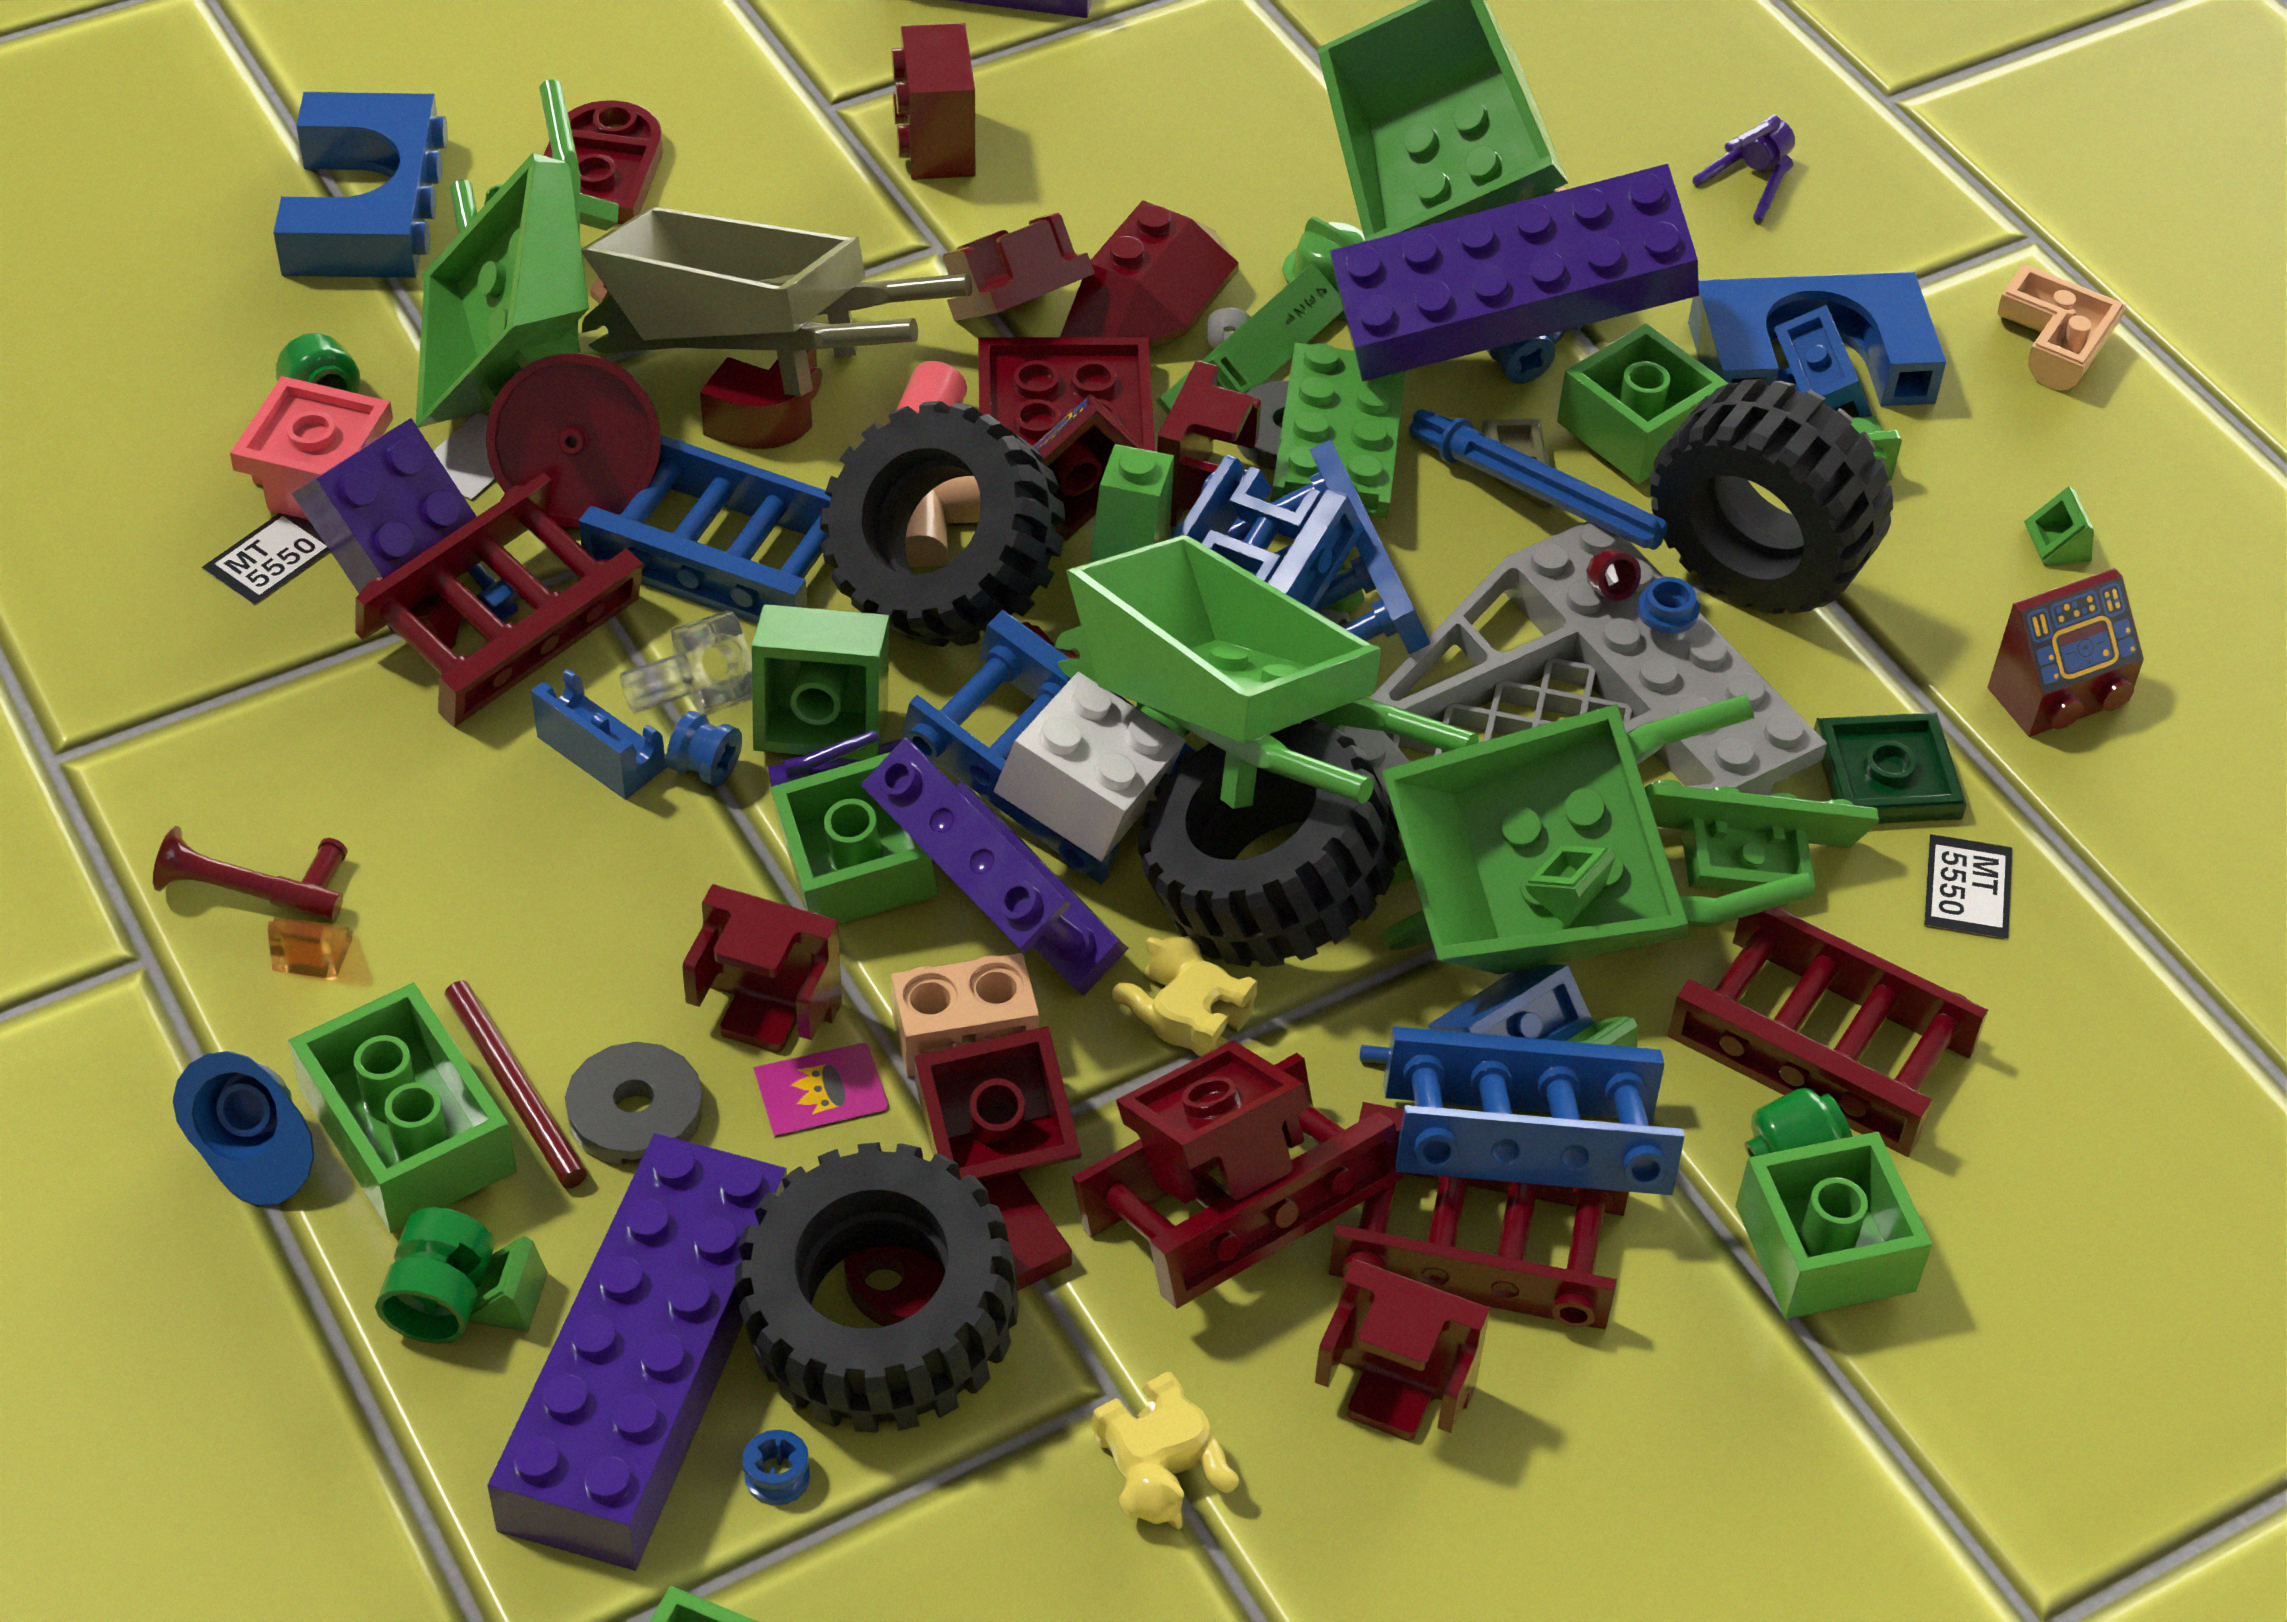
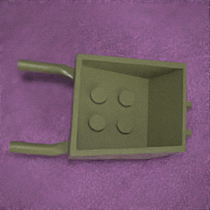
(744, 287)

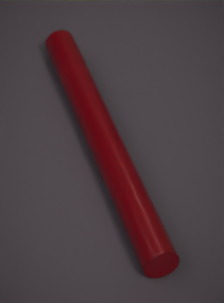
(515, 1084)

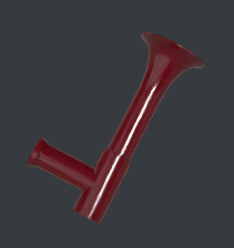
(310, 896)

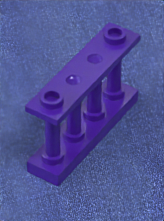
(994, 867)

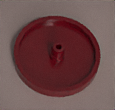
(580, 426)

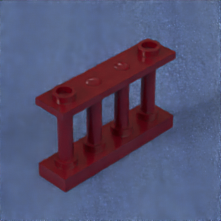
(512, 649)
(1787, 1060)
(1240, 1233)
(1500, 1280)

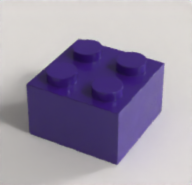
(384, 505)

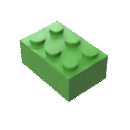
(402, 1106)

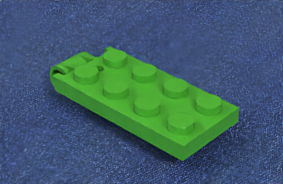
(1359, 417)

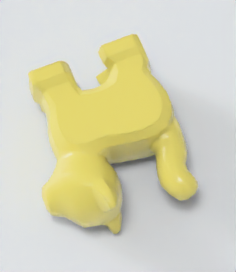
(1196, 996)
(1162, 1442)

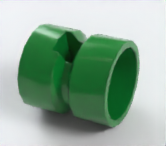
(435, 1275)

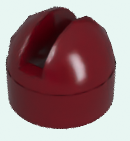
(1621, 569)

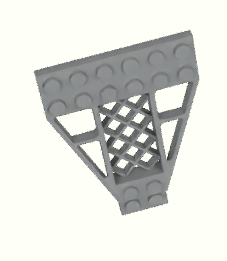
(1599, 647)

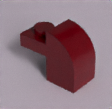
(750, 407)

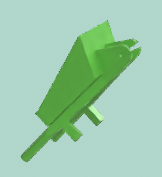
(1435, 117)
(508, 279)
(1232, 663)
(1499, 808)

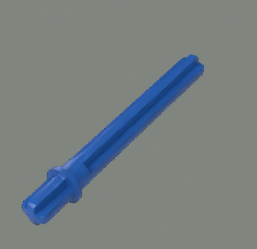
(1462, 443)

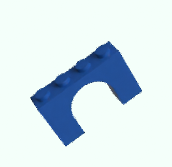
(372, 231)
(1874, 313)

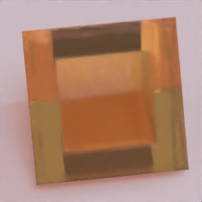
(308, 947)

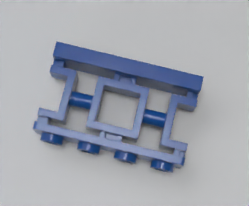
(1322, 528)

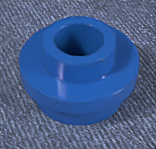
(1669, 606)

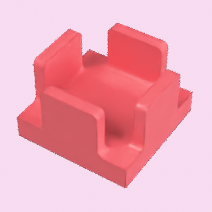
(303, 434)

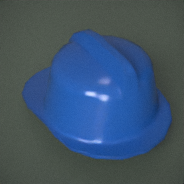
(244, 1126)

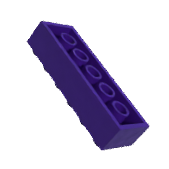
(1516, 272)
(634, 1358)

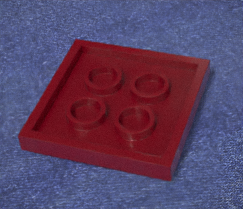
(1039, 379)

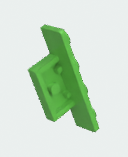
(1752, 838)

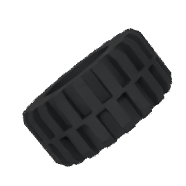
(1803, 458)
(885, 485)
(1290, 895)
(862, 1205)

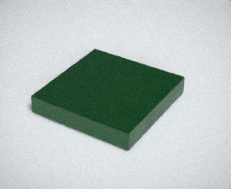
(1892, 765)

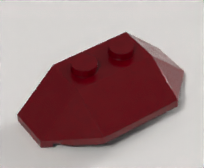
(1151, 278)

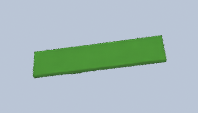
(1270, 334)

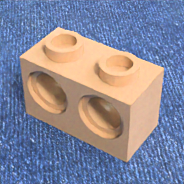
(961, 1004)

